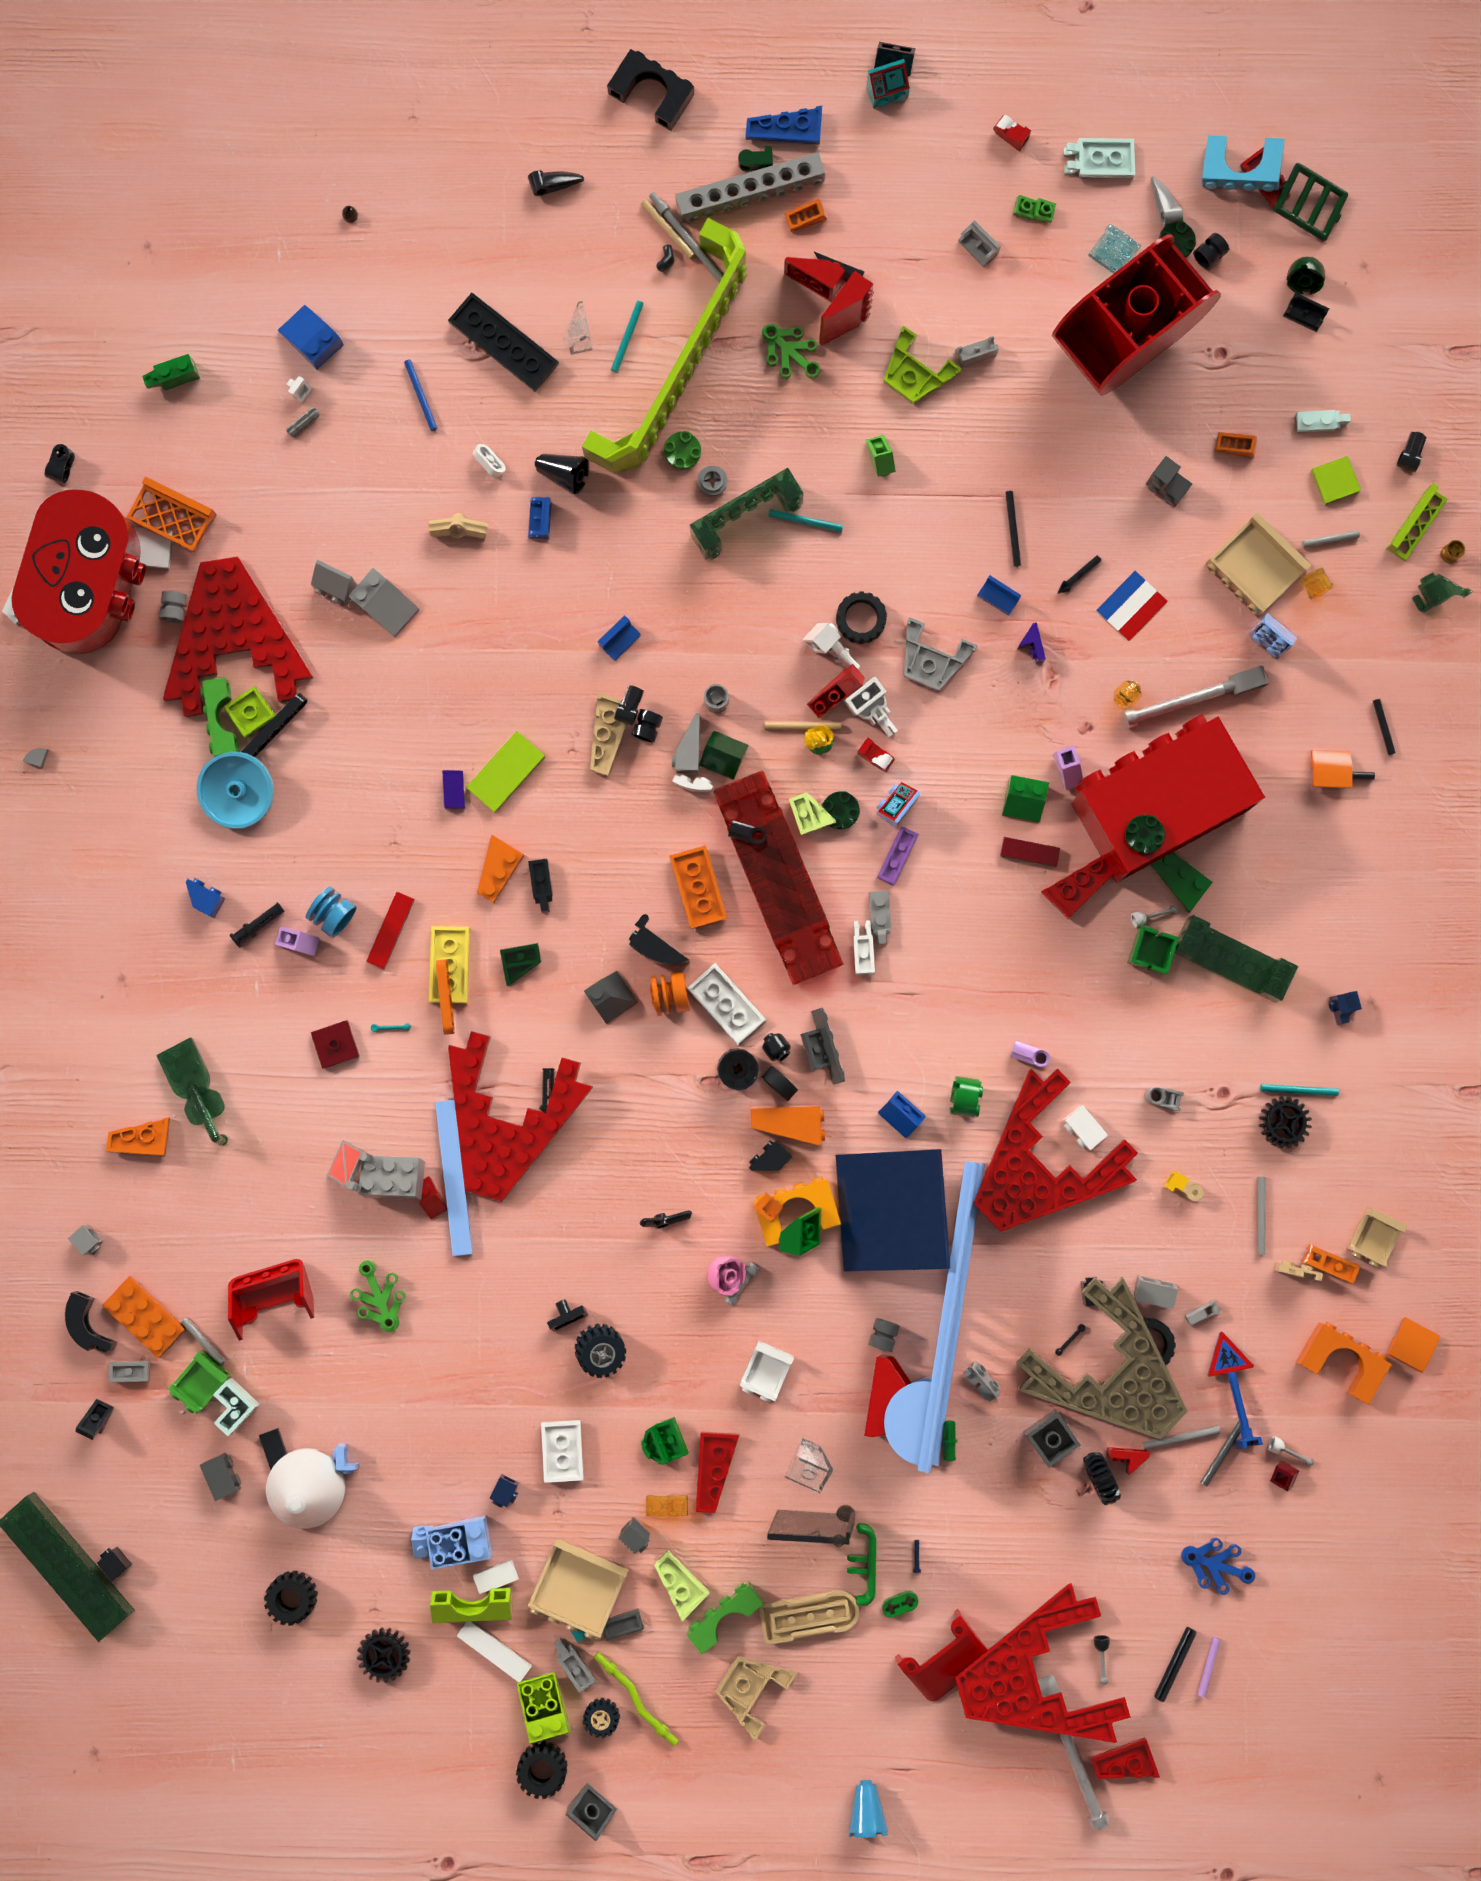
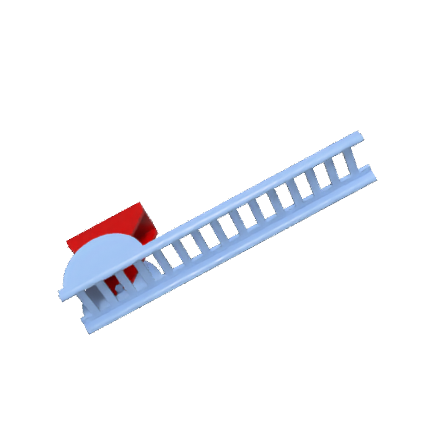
(916, 1411)

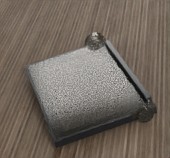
(813, 1526)

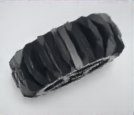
(1289, 1129)
(1101, 1478)
(388, 1661)

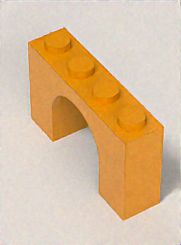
(817, 1192)

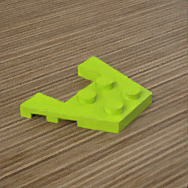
(910, 376)

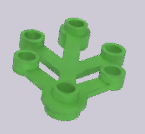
(789, 349)
(380, 1299)

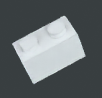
(1084, 1127)

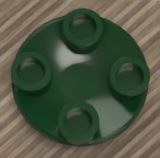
(1184, 236)
(842, 808)
(1144, 834)

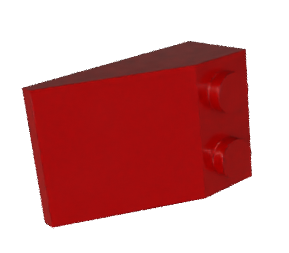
(816, 275)

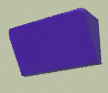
(453, 789)

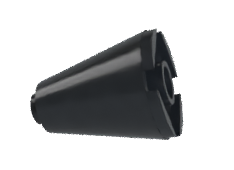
(564, 470)

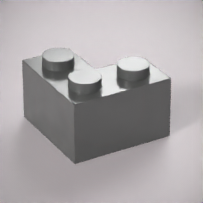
(1168, 482)

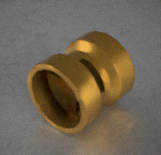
(1456, 548)

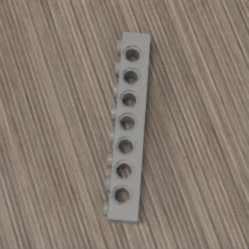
(756, 179)

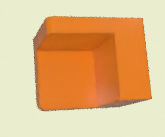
(768, 1207)

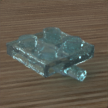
(1114, 249)

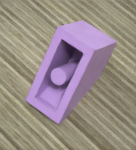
(297, 941)

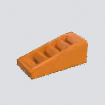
(808, 221)
(1237, 437)

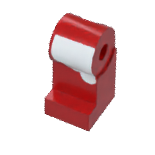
(1012, 132)
(875, 755)

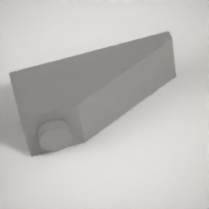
(688, 750)

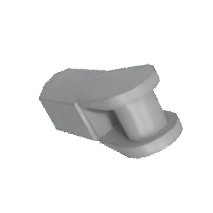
(1200, 1314)

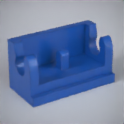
(539, 518)

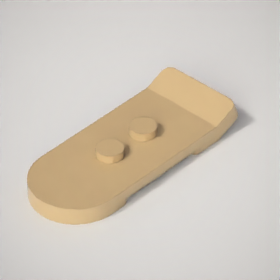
(808, 1616)

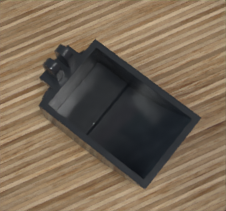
(653, 947)

